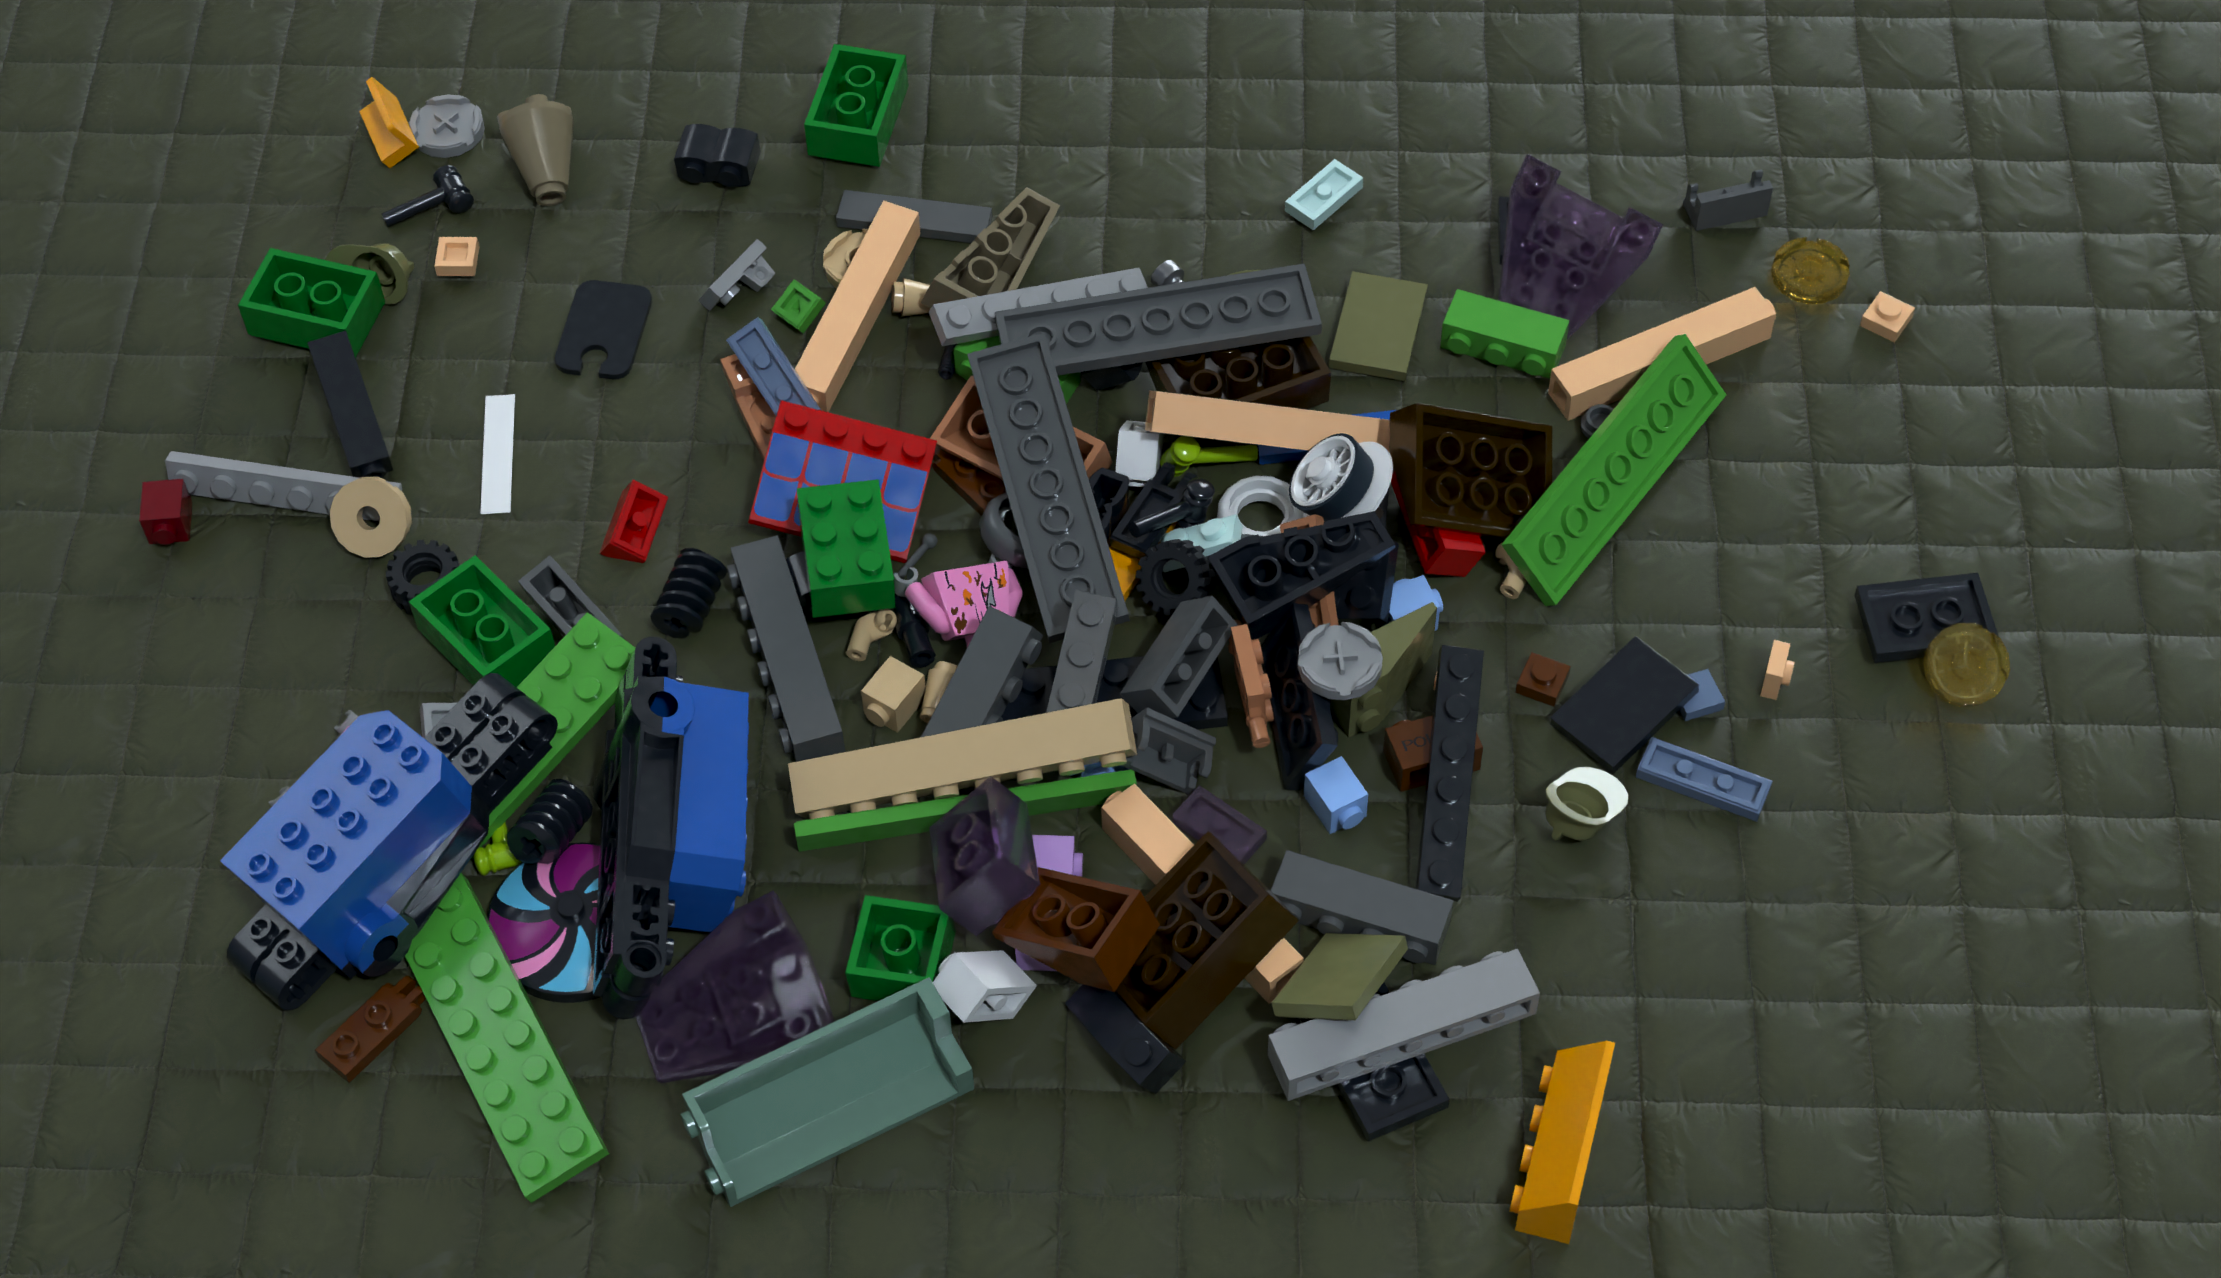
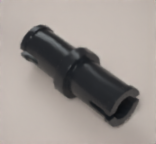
(914, 633)

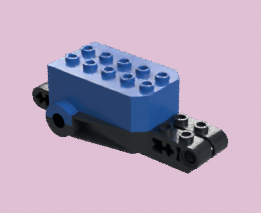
(668, 821)
(377, 838)

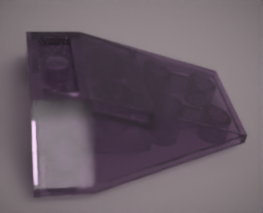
(1566, 250)
(734, 996)

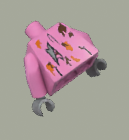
(958, 598)

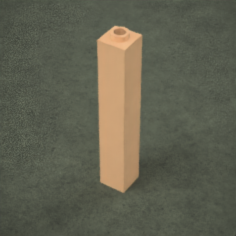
(858, 302)
(1613, 370)
(1256, 422)
(1157, 847)

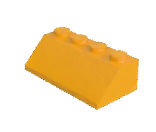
(1562, 1142)

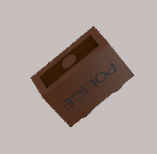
(1408, 751)

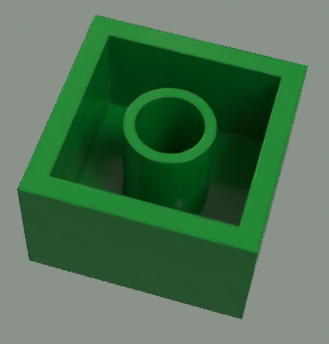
(897, 946)

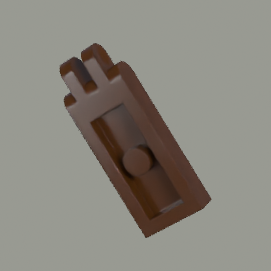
(969, 481)
(372, 1028)

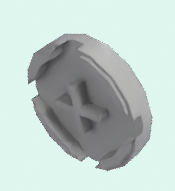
(447, 126)
(1340, 661)

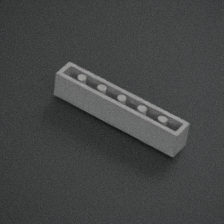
(1404, 1024)

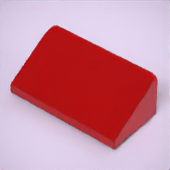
(634, 523)

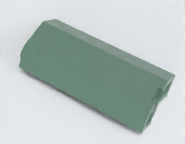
(827, 1092)

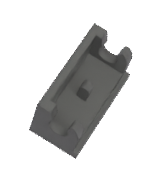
(1729, 203)
(1170, 750)

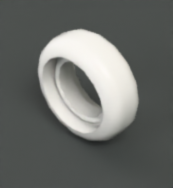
(1258, 489)

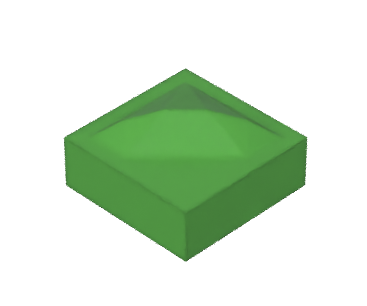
(798, 306)

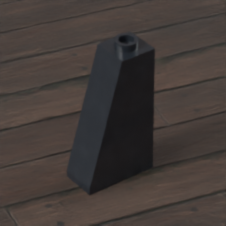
(350, 406)

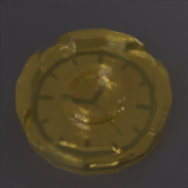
(1810, 270)
(1966, 664)

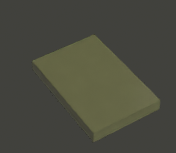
(1378, 326)
(1340, 976)

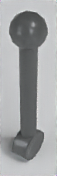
(928, 542)

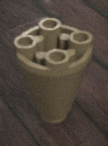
(541, 146)

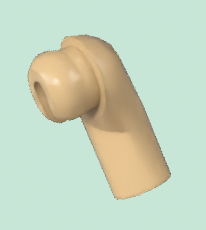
(1514, 580)
(870, 629)

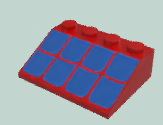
(828, 449)

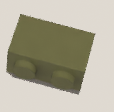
(1405, 650)

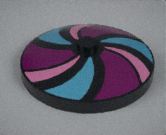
(549, 923)

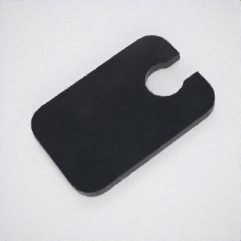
(604, 319)

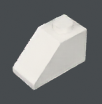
(1138, 453)

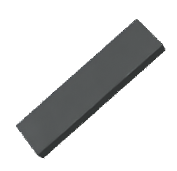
(936, 218)

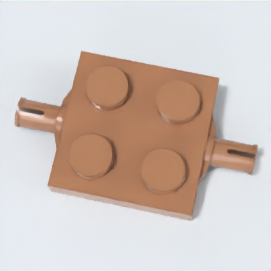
(1252, 683)

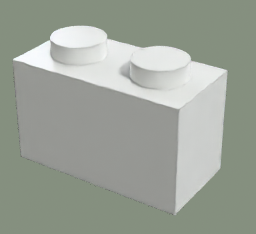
(983, 985)

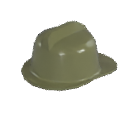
(383, 258)
(1583, 802)

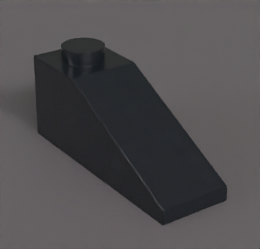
(1125, 1037)

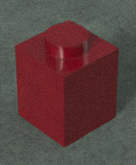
(165, 511)

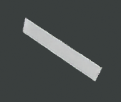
(497, 454)

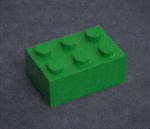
(856, 105)
(310, 298)
(846, 548)
(481, 624)

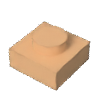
(457, 256)
(1887, 316)
(1778, 670)

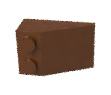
(1080, 927)

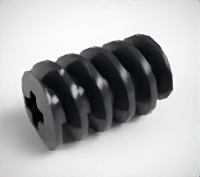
(688, 593)
(549, 823)

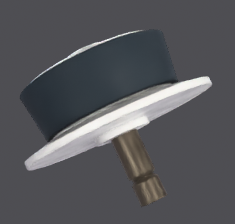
(1341, 478)

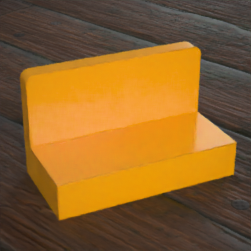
(387, 125)

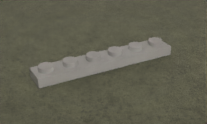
(975, 316)
(260, 483)

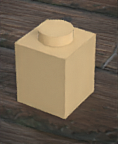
(893, 694)

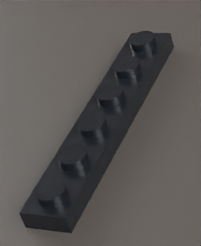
(1450, 772)

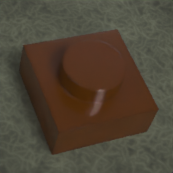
(1543, 679)

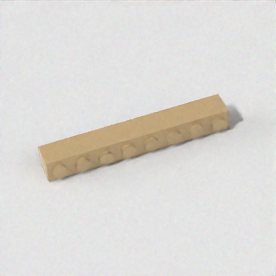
(964, 759)

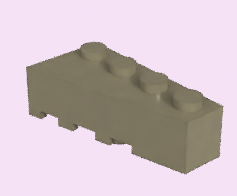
(998, 254)

